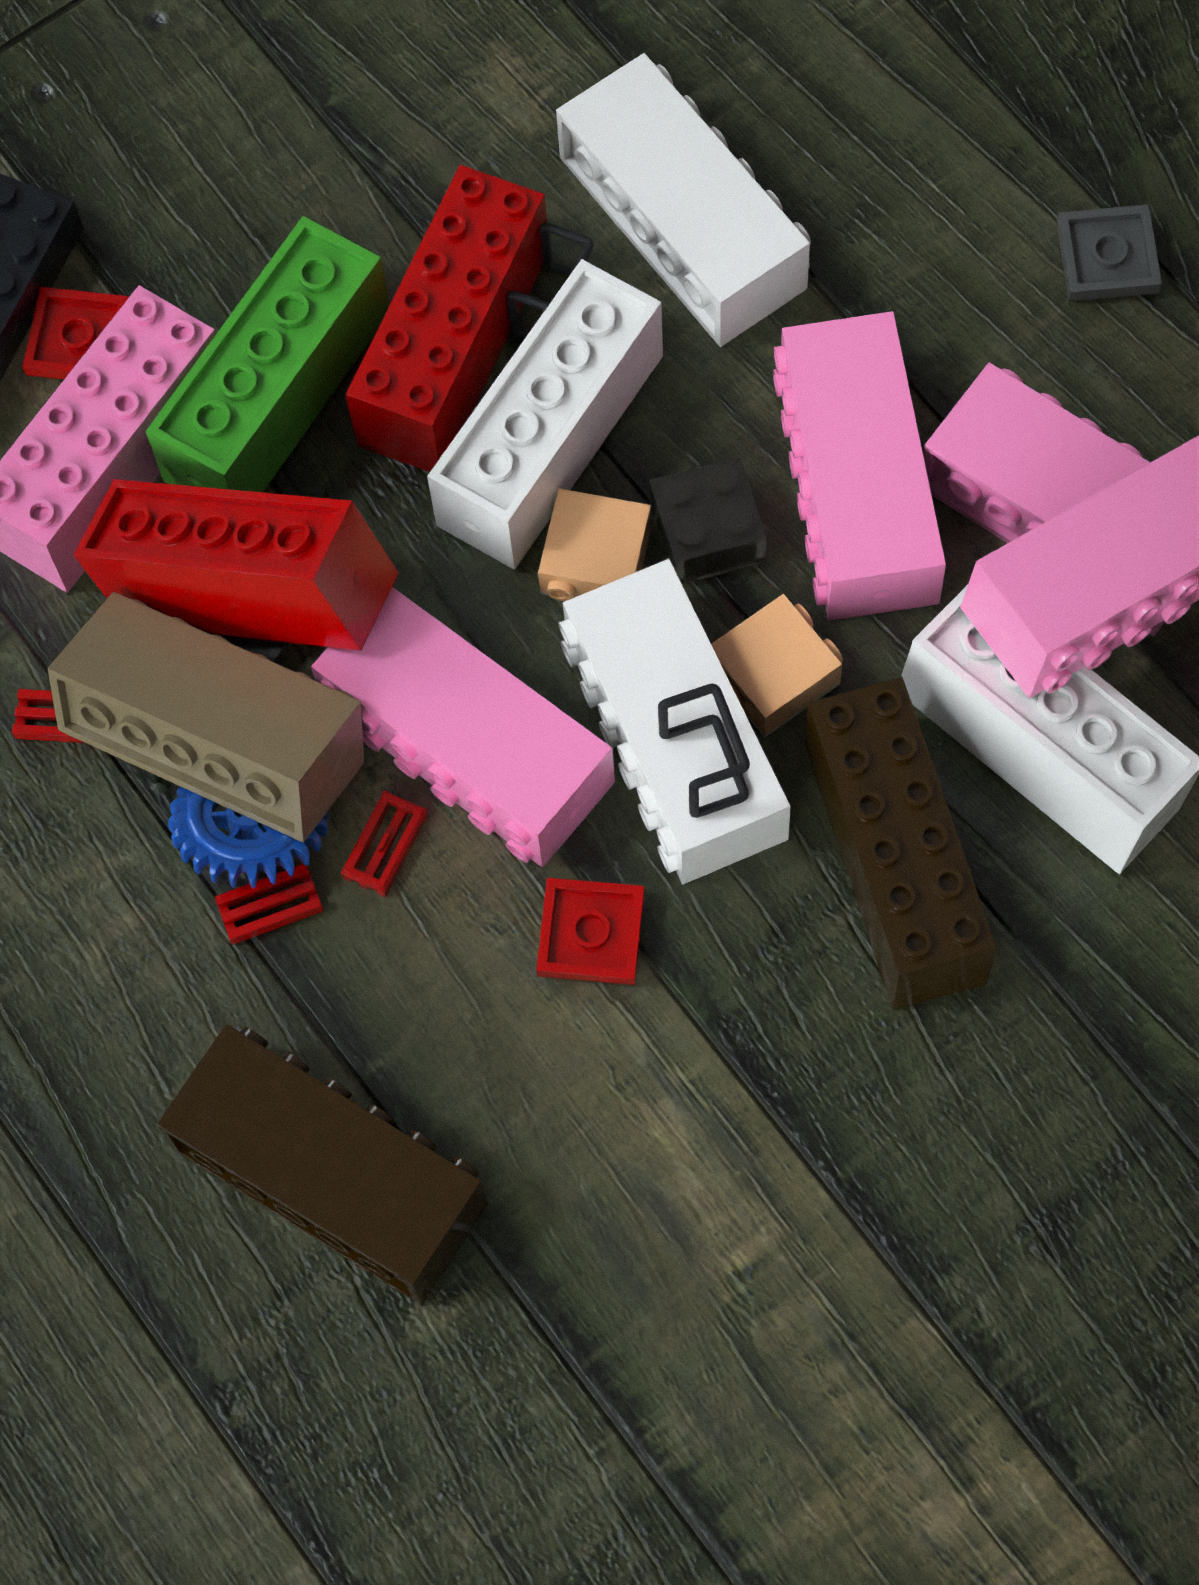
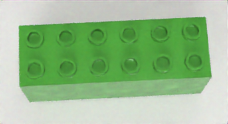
(272, 364)

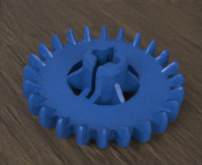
(246, 850)

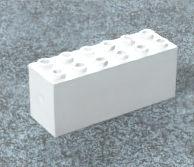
(684, 198)
(547, 413)
(634, 649)
(1071, 752)

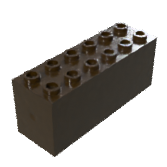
(898, 844)
(325, 1162)

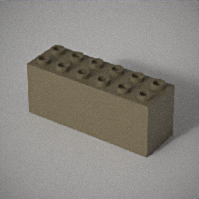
(208, 715)

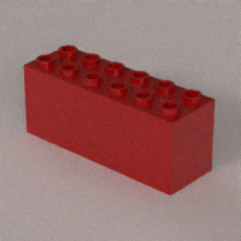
(447, 319)
(241, 561)

